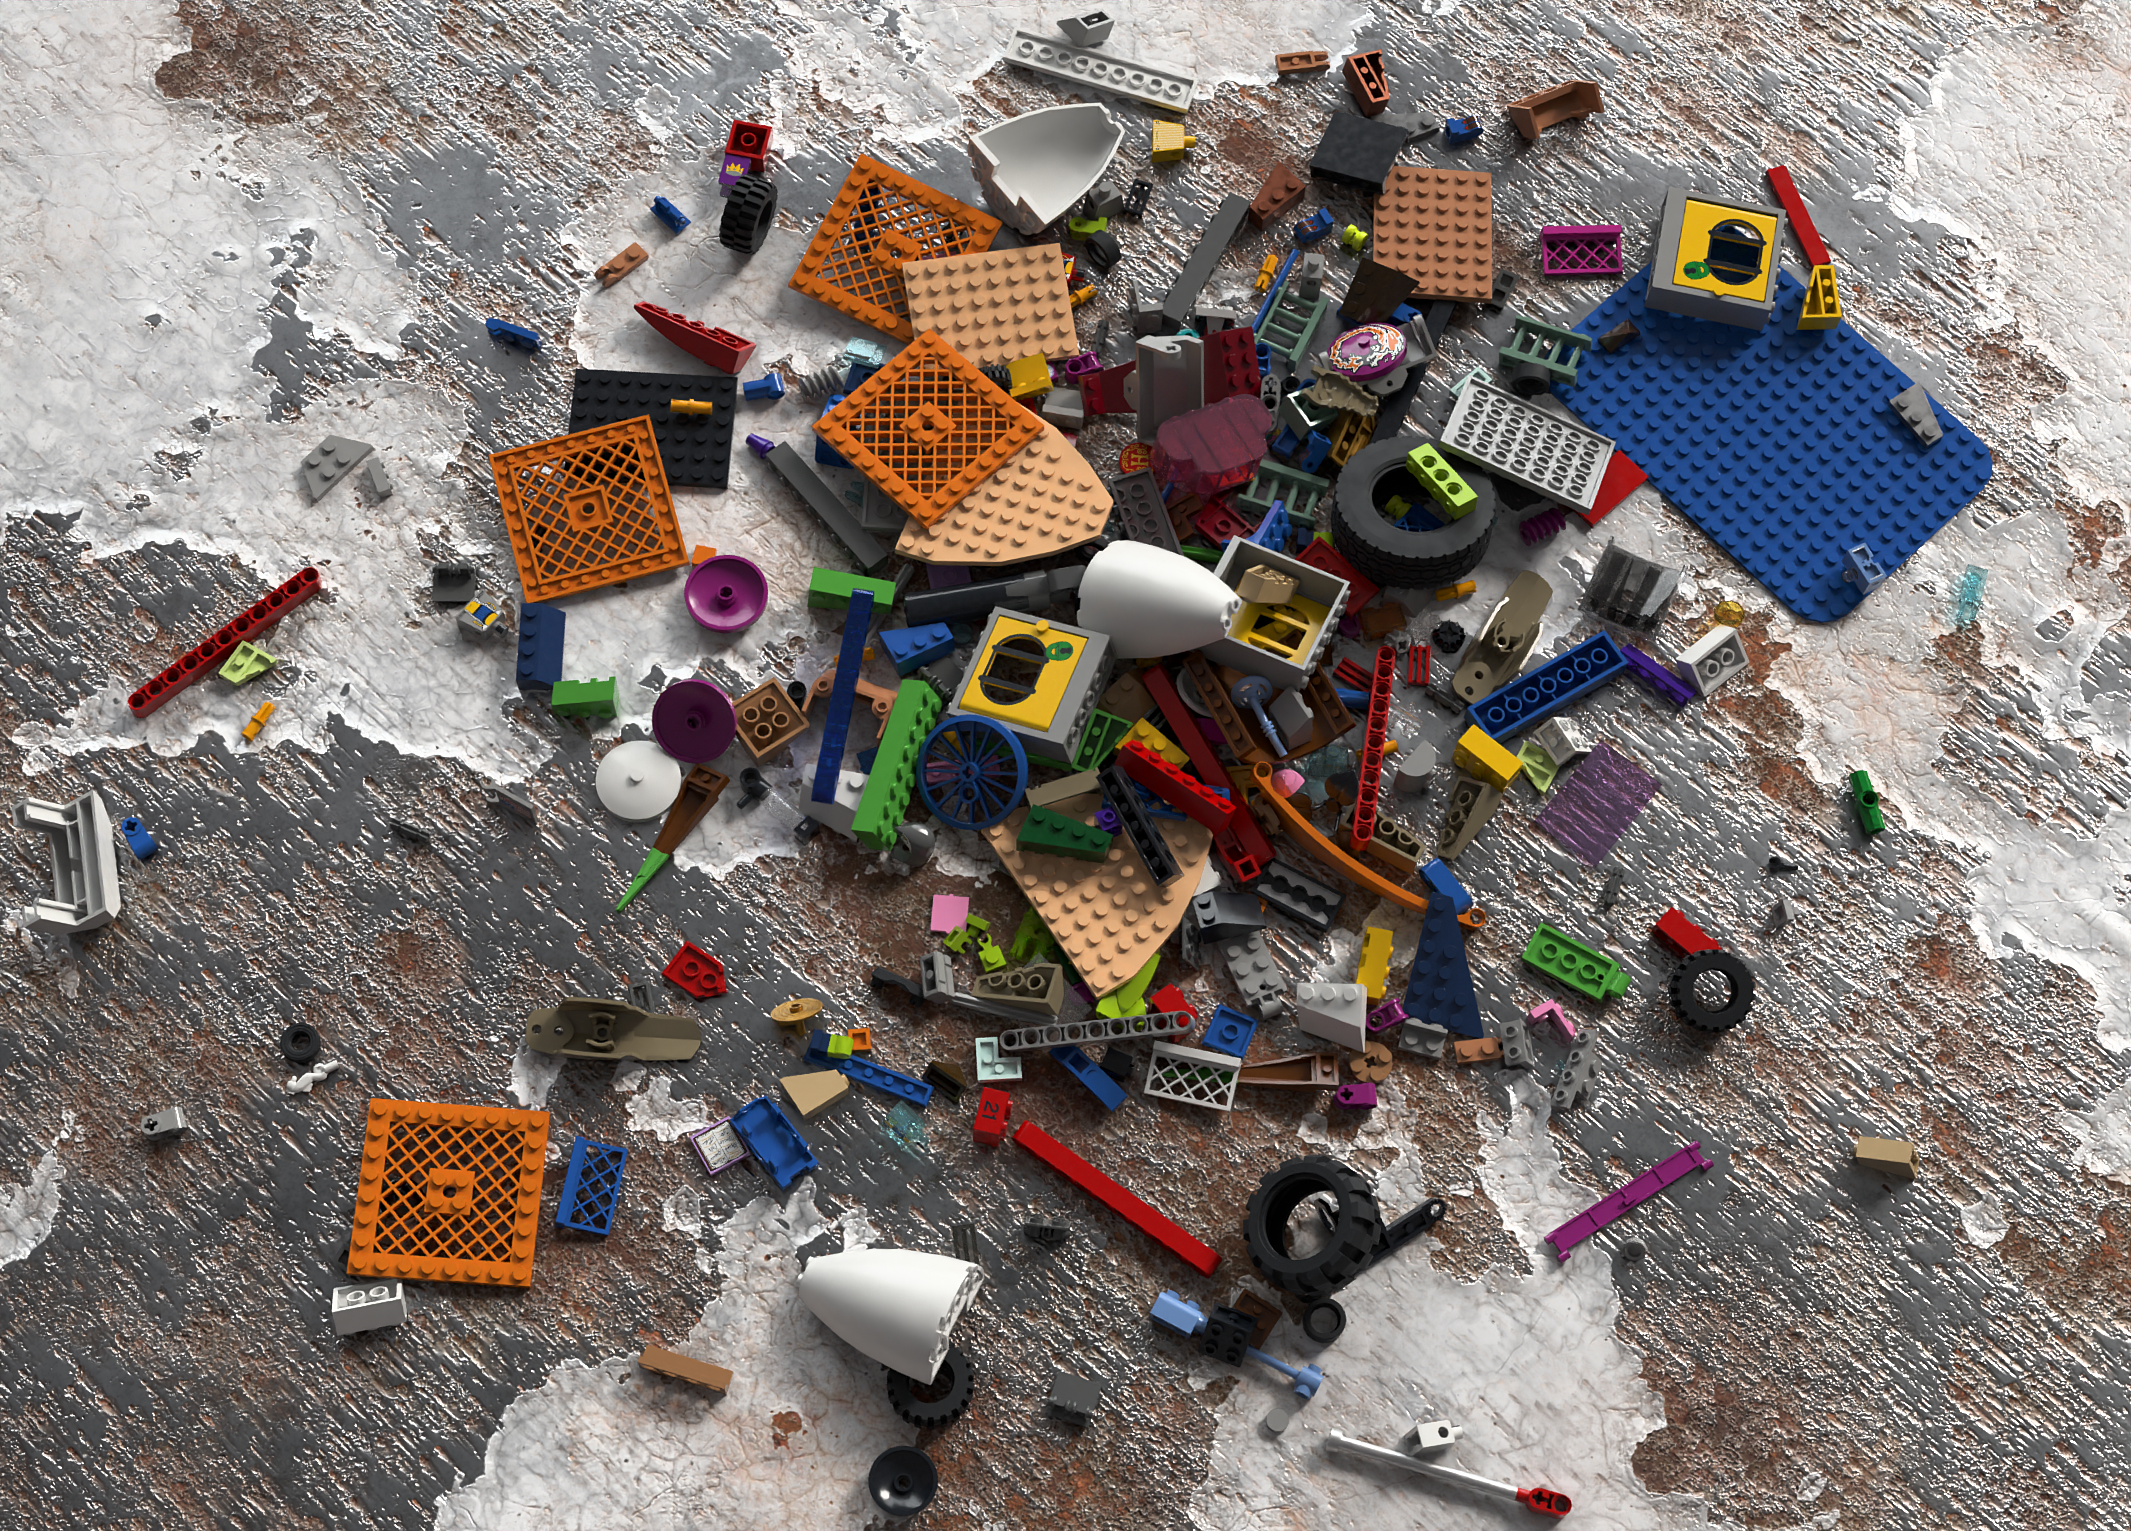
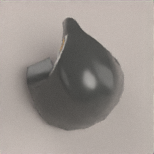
(920, 842)

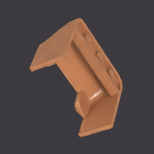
(1555, 104)
(867, 693)

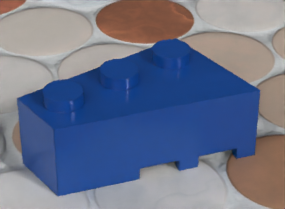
(916, 646)

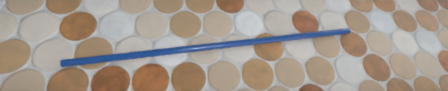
(1255, 326)

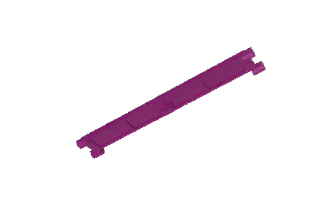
(1626, 1198)

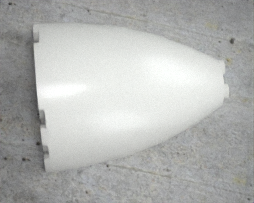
(1043, 162)
(1153, 601)
(892, 1303)

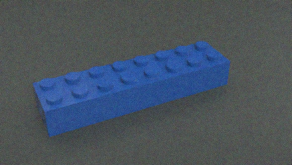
(1547, 688)

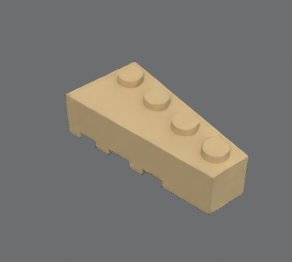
(1267, 585)

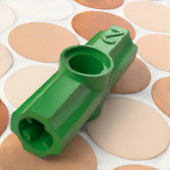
(1862, 791)

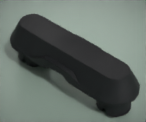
(882, 975)

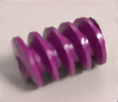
(1540, 525)

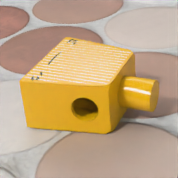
(1169, 141)

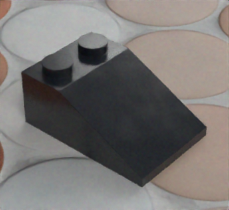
(1227, 915)

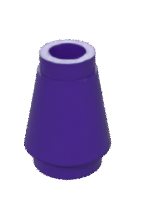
(759, 445)

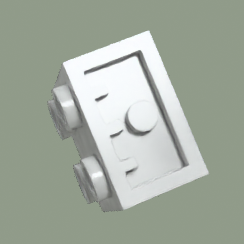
(1562, 739)

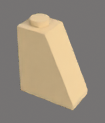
(814, 1091)
(1888, 1156)

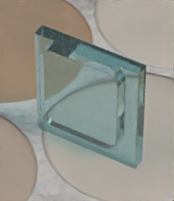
(864, 352)

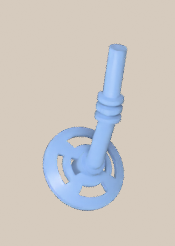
(1253, 703)

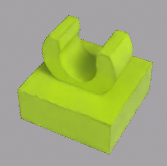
(976, 924)
(956, 939)

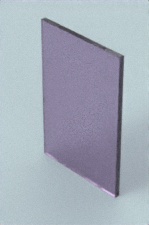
(1598, 803)

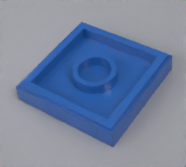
(1230, 1032)

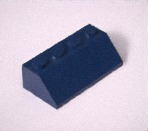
(540, 646)

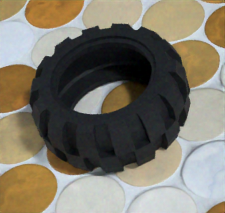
(1275, 1203)

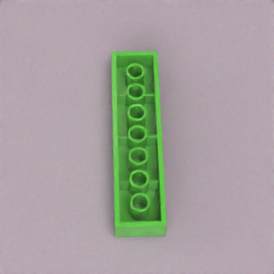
(895, 765)

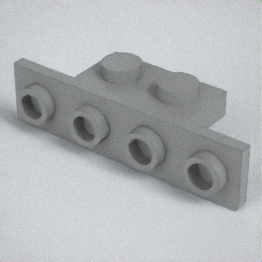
(1579, 1071)

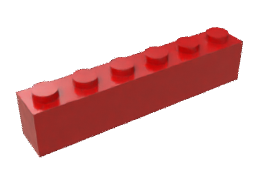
(1175, 786)

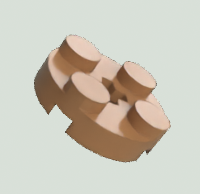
(1266, 816)
(1375, 1074)

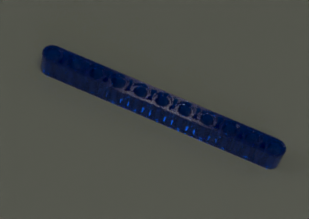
(842, 696)

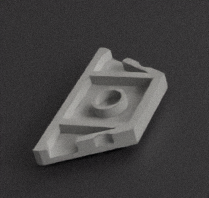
(332, 462)

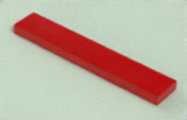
(1798, 216)

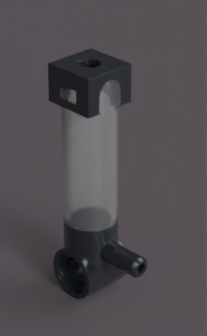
(802, 826)

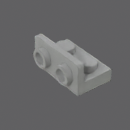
(1422, 1038)
(1517, 1043)

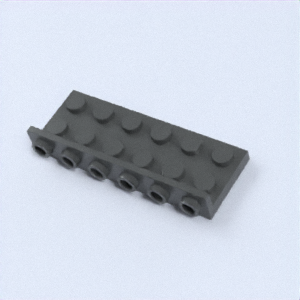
(1142, 510)

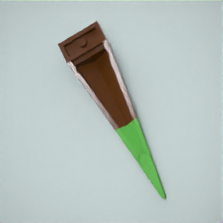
(693, 802)
(1296, 1073)

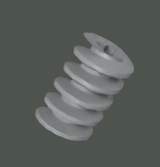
(819, 382)

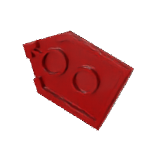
(696, 972)

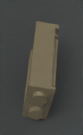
(1063, 789)

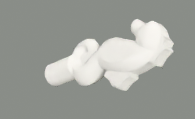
(305, 1082)

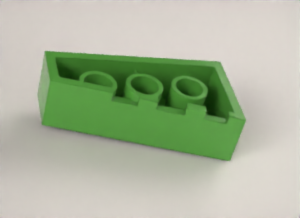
(834, 590)

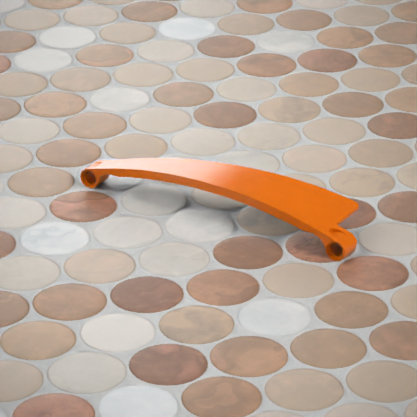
(1314, 842)

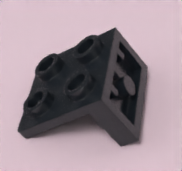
(1227, 1334)

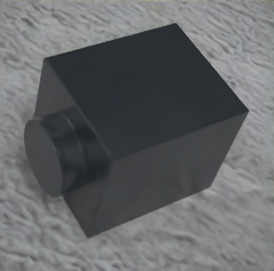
(1117, 1064)

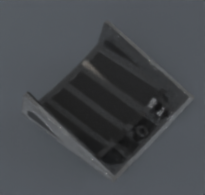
(1631, 593)

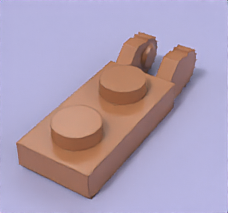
(1302, 62)
(622, 265)
(1478, 1050)

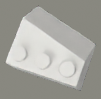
(845, 805)
(1334, 1012)

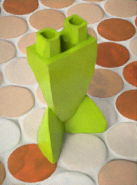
(1128, 999)

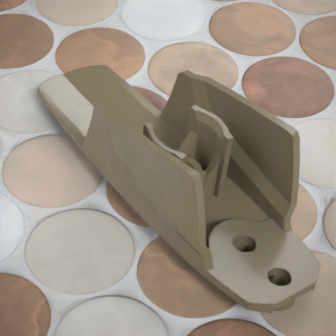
(1503, 639)
(611, 1032)

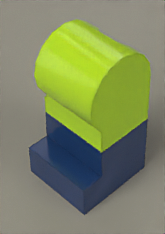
(1305, 538)
(831, 1045)

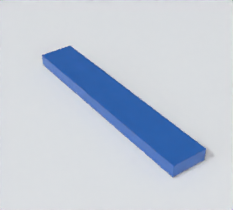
(875, 1077)

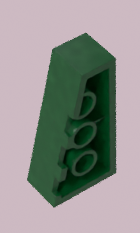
(1062, 836)

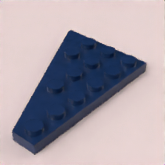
(1440, 977)

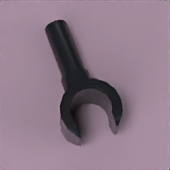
(1774, 869)

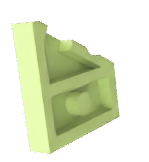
(246, 663)
(1537, 766)

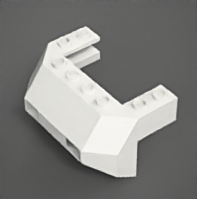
(81, 864)

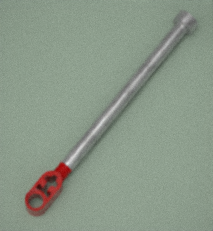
(1337, 1441)

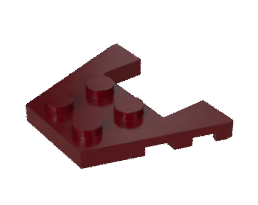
(1220, 522)

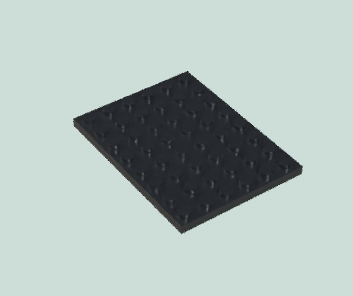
(691, 447)

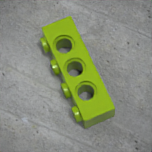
(1441, 481)

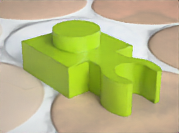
(991, 956)

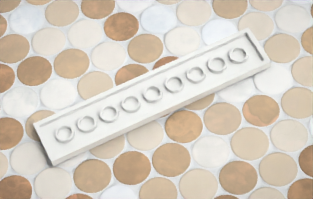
(1100, 70)

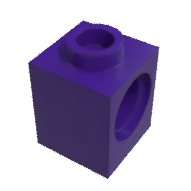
(1108, 821)

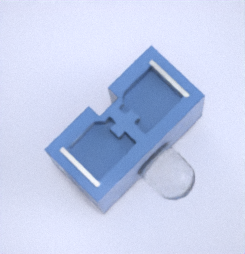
(1862, 569)

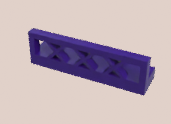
(1657, 676)

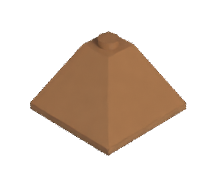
(767, 721)

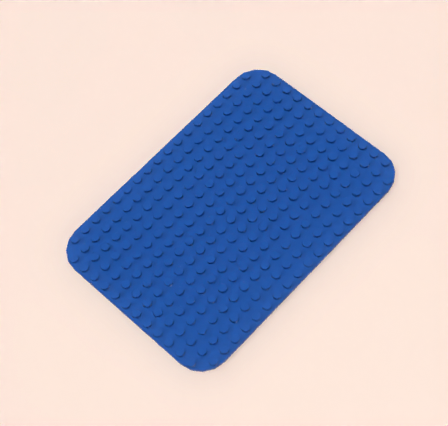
(1773, 437)

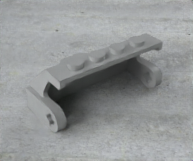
(1419, 351)
(1165, 381)

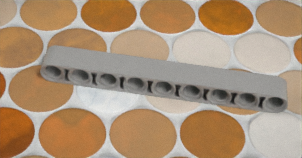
(1086, 1031)

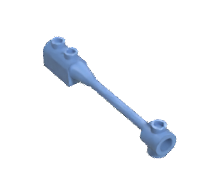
(1186, 1318)

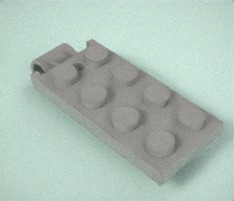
(1254, 969)

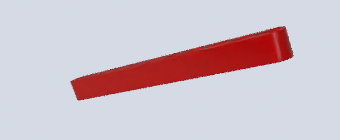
(223, 651)
(1372, 755)
(1207, 761)
(1117, 1199)

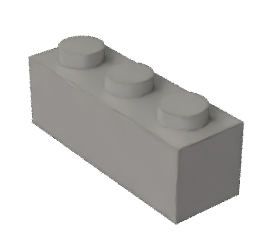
(380, 477)

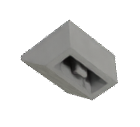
(1087, 27)
(1291, 718)

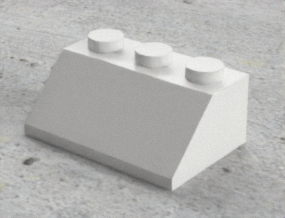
(1713, 659)
(369, 1306)

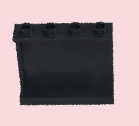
(1358, 152)

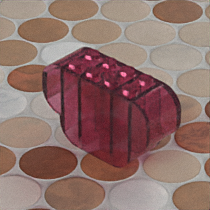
(1213, 444)

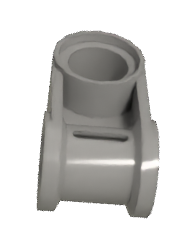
(166, 1124)

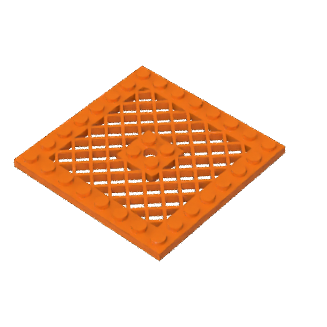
(839, 215)
(928, 350)
(595, 575)
(385, 1112)

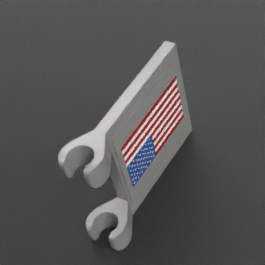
(510, 801)

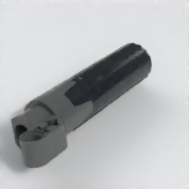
(978, 599)

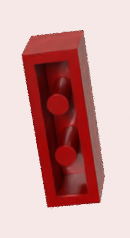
(1682, 934)

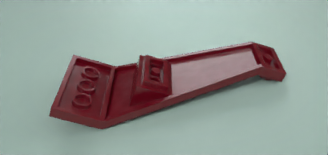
(1228, 371)

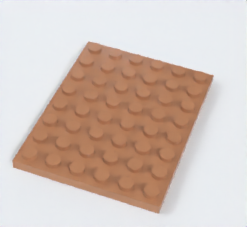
(1437, 231)

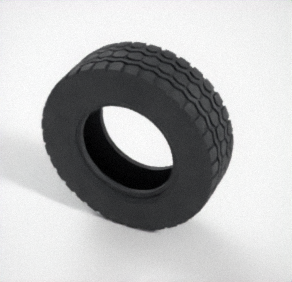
(1399, 555)

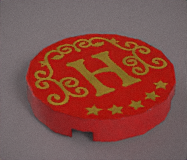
(1135, 458)

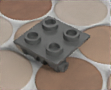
(454, 582)
(942, 678)
(1189, 942)
(1059, 1224)
(1073, 1399)

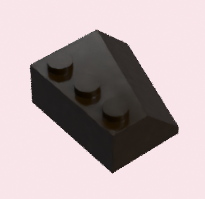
(1376, 293)

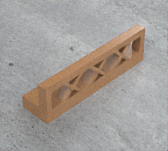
(686, 1369)

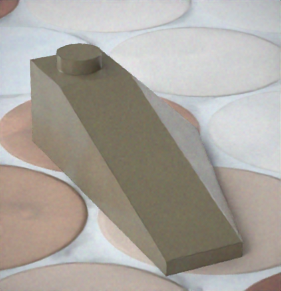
(1470, 809)
(1029, 988)

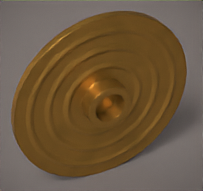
(795, 1012)

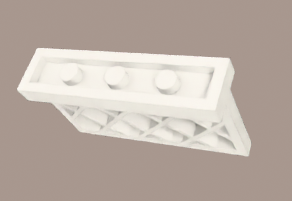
(1196, 1057)

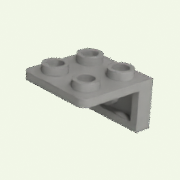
(1145, 317)
(1063, 408)

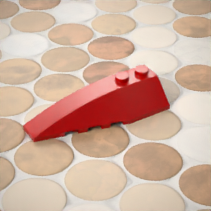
(712, 346)

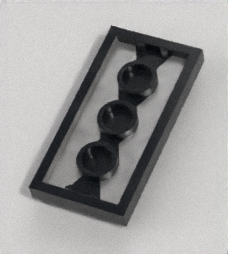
(1298, 894)

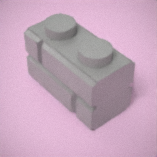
(937, 977)

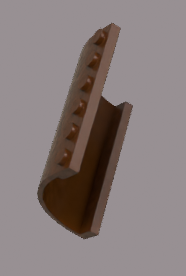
(1242, 726)

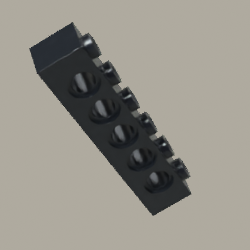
(1139, 826)

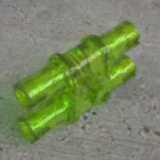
(1026, 935)

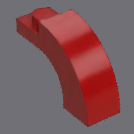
(1233, 856)

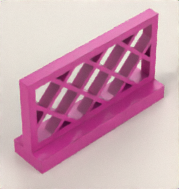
(1576, 234)

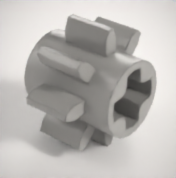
(1397, 641)

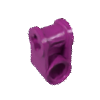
(1083, 365)
(1387, 1016)
(1360, 1097)

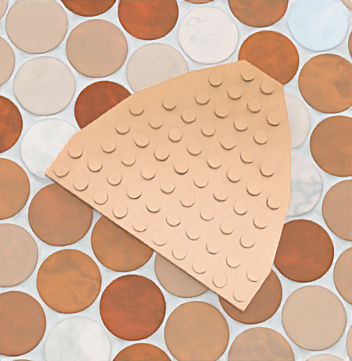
(1023, 512)
(1107, 913)

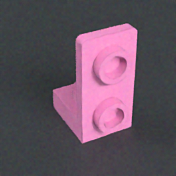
(1548, 1008)

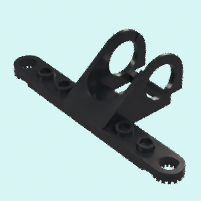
(1390, 1236)

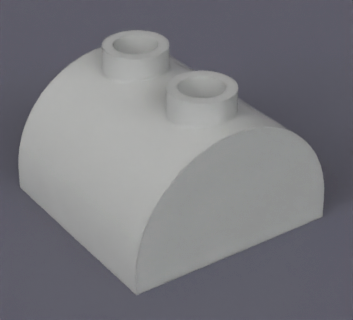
(1417, 770)

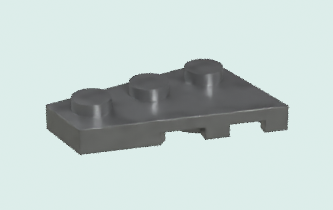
(1418, 124)
(1917, 415)

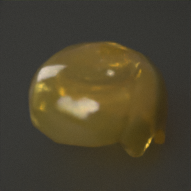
(1729, 613)

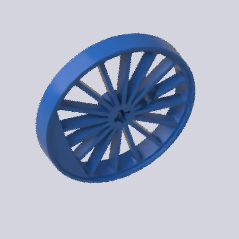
(971, 762)

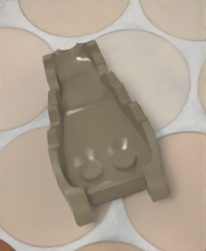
(1338, 392)

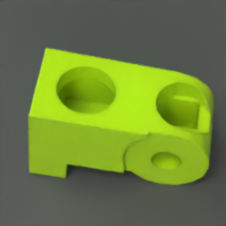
(1082, 229)

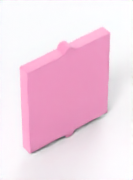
(948, 913)

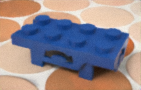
(773, 1140)

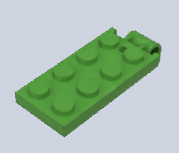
(1575, 964)

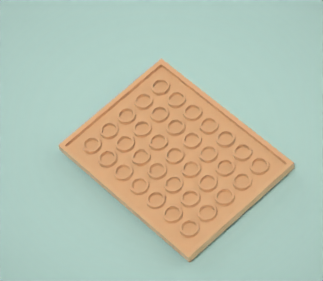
(994, 304)

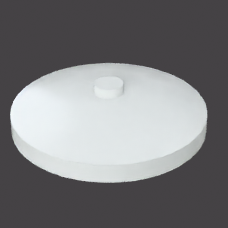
(638, 781)

